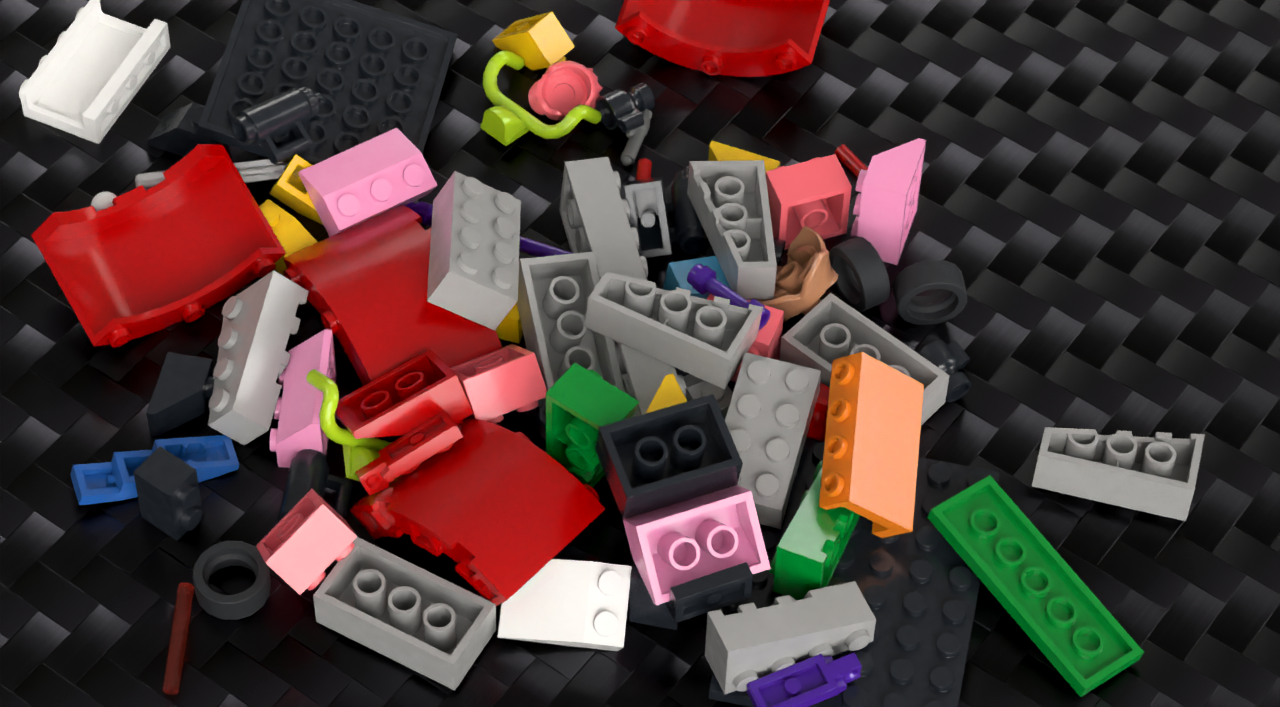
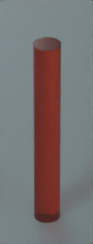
(178, 638)

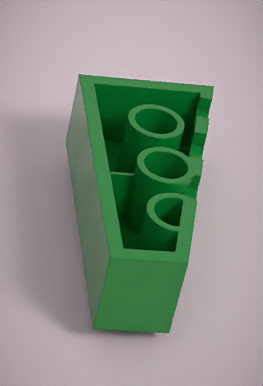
(574, 412)
(811, 544)

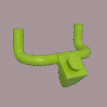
(510, 121)
(356, 451)

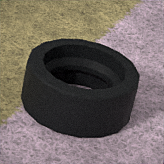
(860, 273)
(928, 276)
(224, 555)

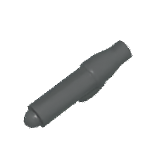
(635, 140)

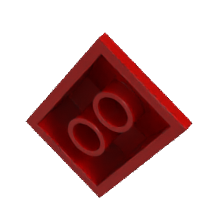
(404, 399)

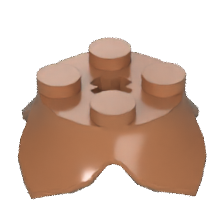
(803, 277)

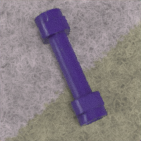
(705, 280)

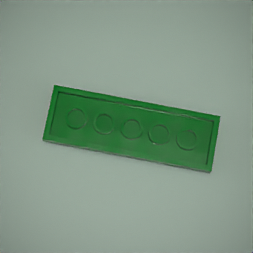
(1035, 585)

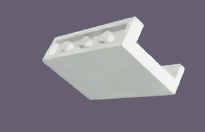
(93, 72)

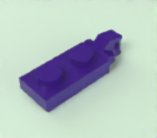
(805, 682)

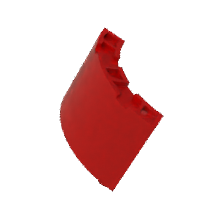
(727, 35)
(160, 249)
(374, 296)
(488, 506)

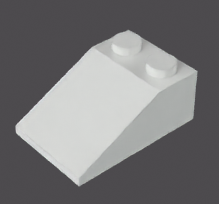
(570, 606)

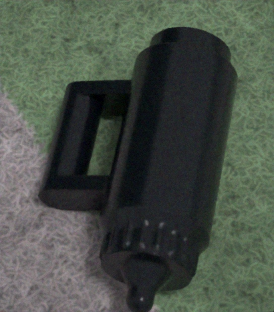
(275, 117)
(687, 227)
(311, 471)

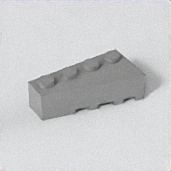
(737, 221)
(674, 327)
(253, 356)
(1121, 469)
(787, 632)

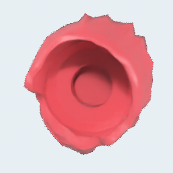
(563, 88)

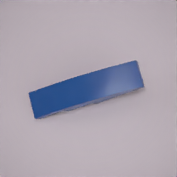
(115, 479)

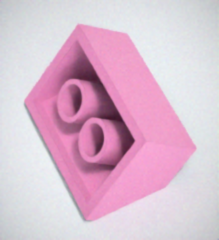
(367, 181)
(889, 198)
(301, 401)
(696, 540)

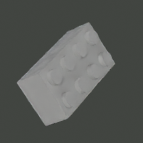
(474, 251)
(553, 316)
(839, 330)
(770, 427)
(405, 613)

